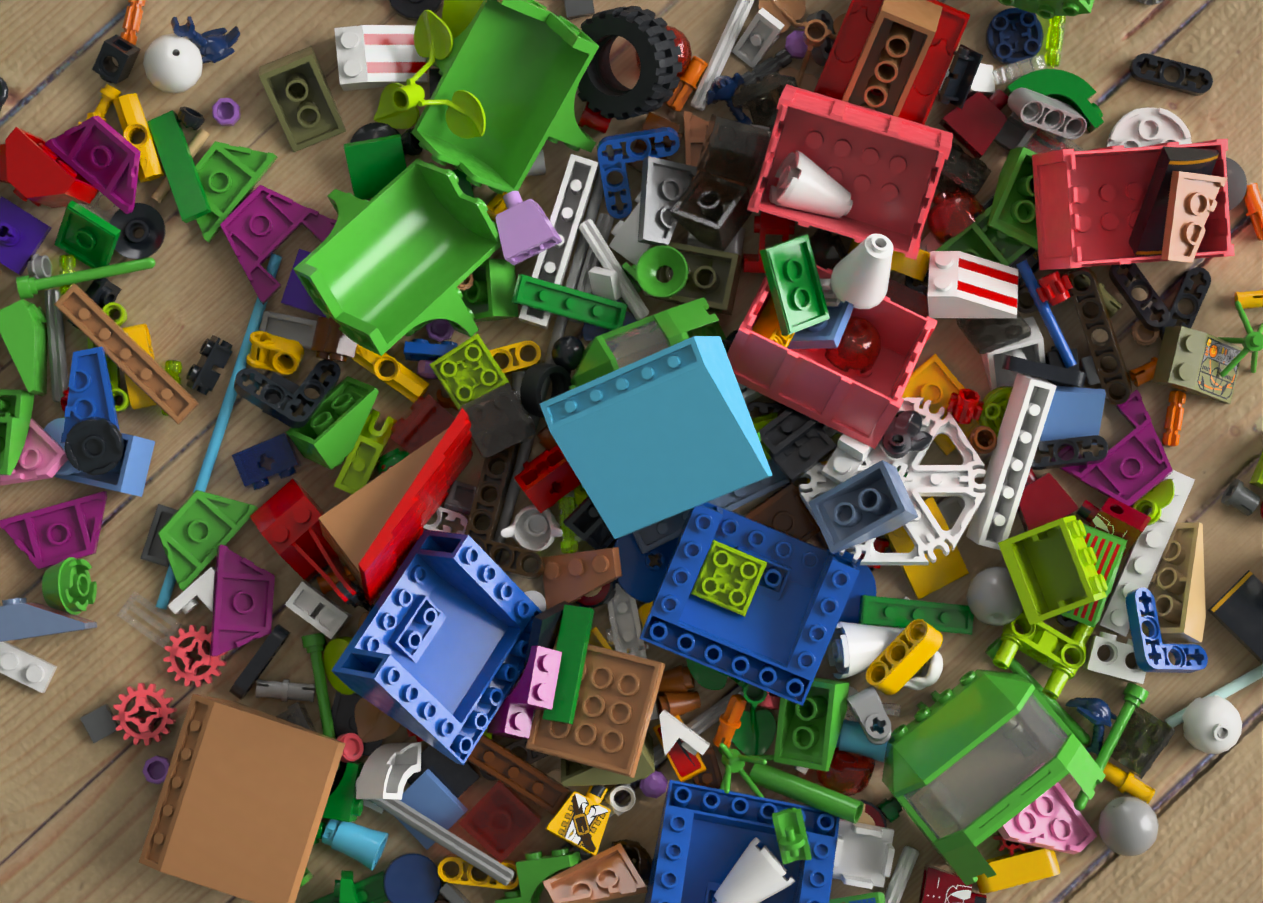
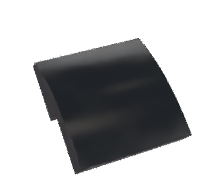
(795, 443)
(589, 525)
(452, 775)

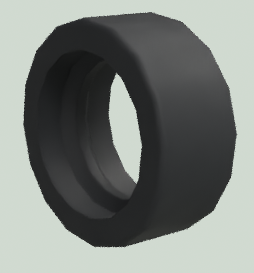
(532, 385)

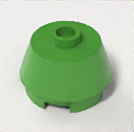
(69, 586)

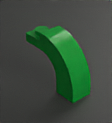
(1065, 88)

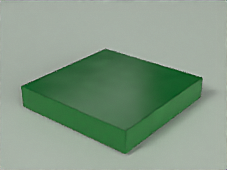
(374, 164)
(86, 236)

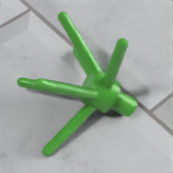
(1251, 342)
(735, 762)

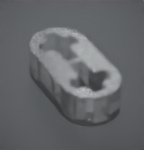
(1016, 70)

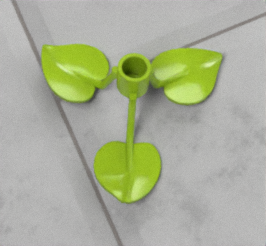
(400, 102)

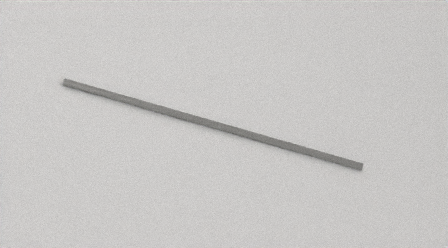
(558, 332)

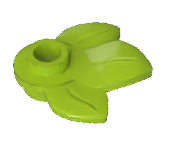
(1156, 499)

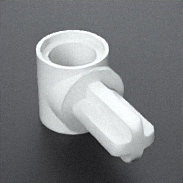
(611, 804)

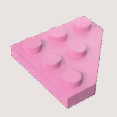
(39, 458)
(1050, 824)

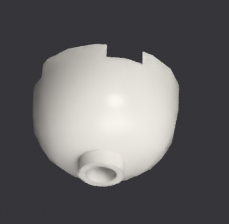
(1212, 724)

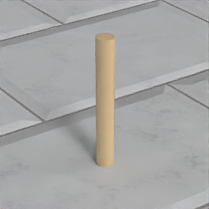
(194, 147)

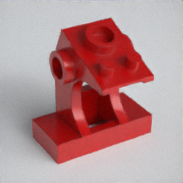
(766, 224)

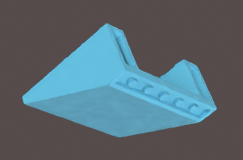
(659, 435)

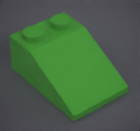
(1014, 199)
(27, 340)
(336, 423)
(811, 731)

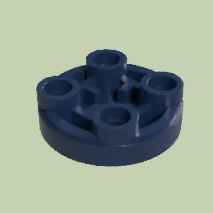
(1014, 36)
(411, 880)

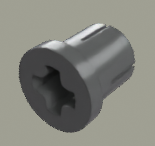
(1240, 497)

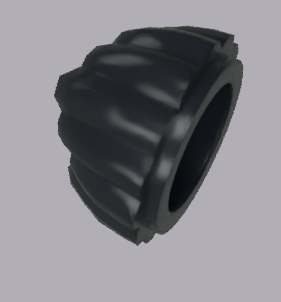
(190, 118)
(410, 143)

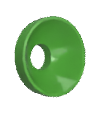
(650, 264)

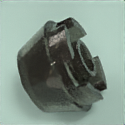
(827, 249)

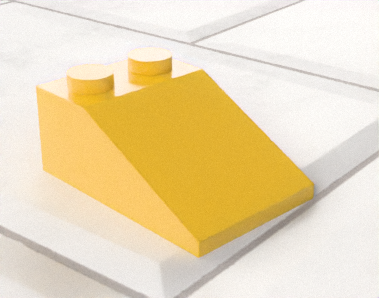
(931, 577)

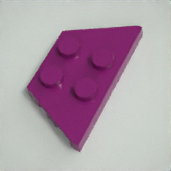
(102, 159)
(59, 530)
(240, 602)

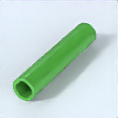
(807, 792)

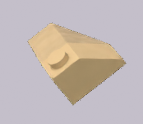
(1181, 586)

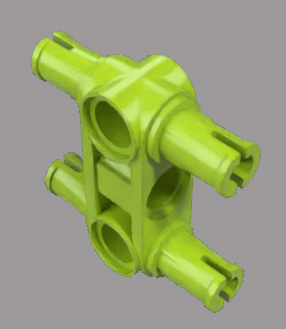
(1046, 647)

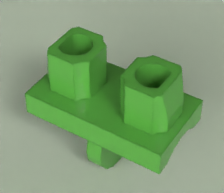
(791, 835)

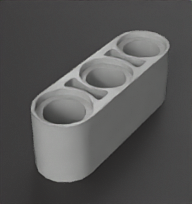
(1047, 113)

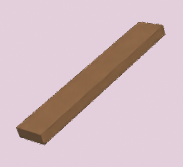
(126, 354)

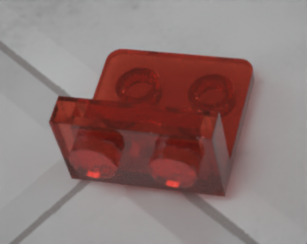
(422, 424)

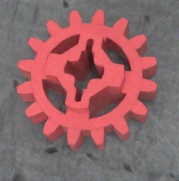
(191, 669)
(142, 702)

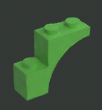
(535, 870)

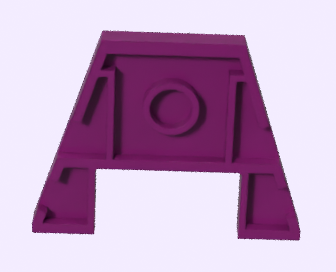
(262, 226)
(1132, 464)

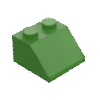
(492, 291)

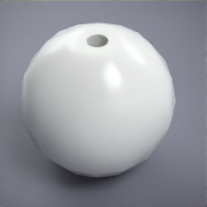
(173, 63)

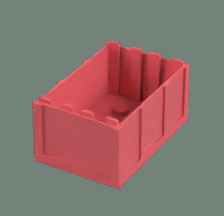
(877, 157)
(1094, 197)
(808, 383)

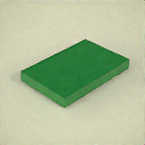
(794, 284)

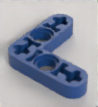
(618, 162)
(1156, 649)

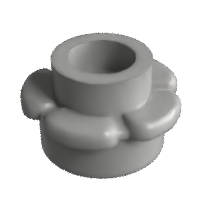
(39, 266)

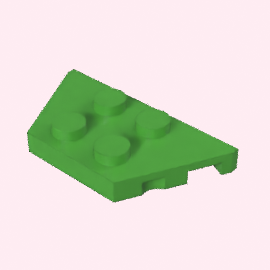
(227, 178)
(197, 530)

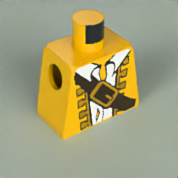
(582, 820)

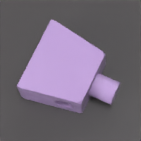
(524, 229)

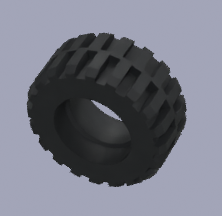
(657, 61)

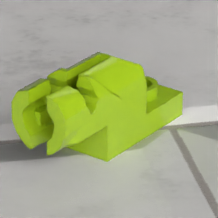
(365, 454)

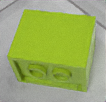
(1053, 569)

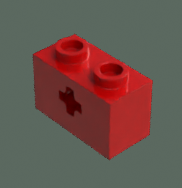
(548, 479)

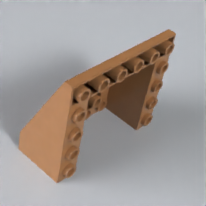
(241, 801)

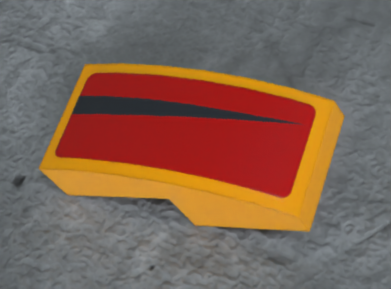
(683, 762)

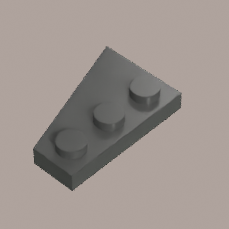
(660, 190)

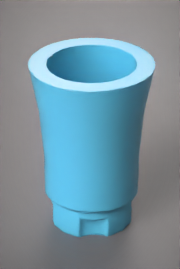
(854, 740)
(356, 841)

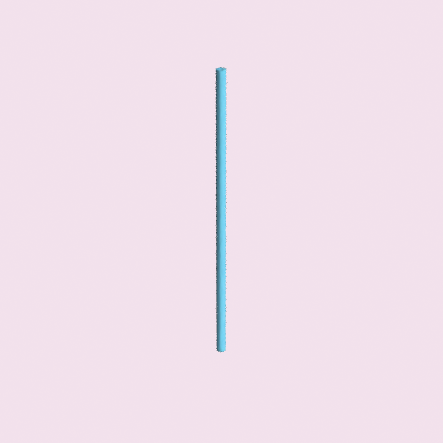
(223, 418)

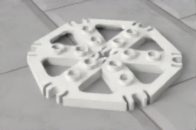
(920, 481)

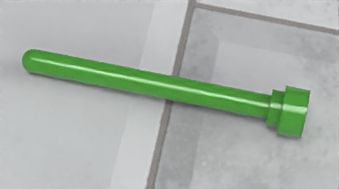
(29, 286)
(314, 646)
(1017, 668)
(1133, 698)

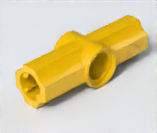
(133, 121)
(402, 380)

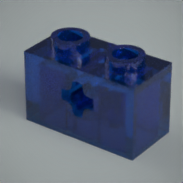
(250, 460)

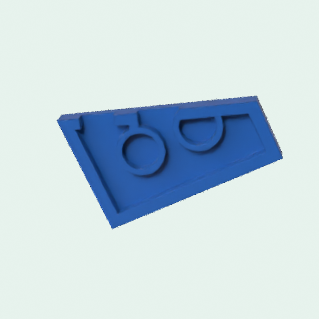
(89, 389)

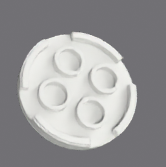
(1147, 128)

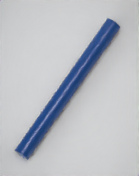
(1046, 314)

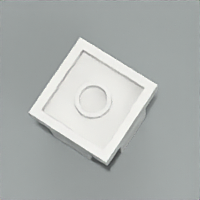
(863, 854)

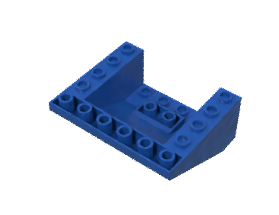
(786, 622)
(442, 643)
(708, 832)

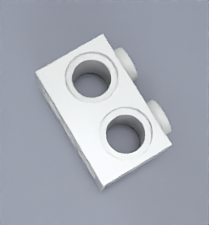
(318, 610)
(1115, 664)

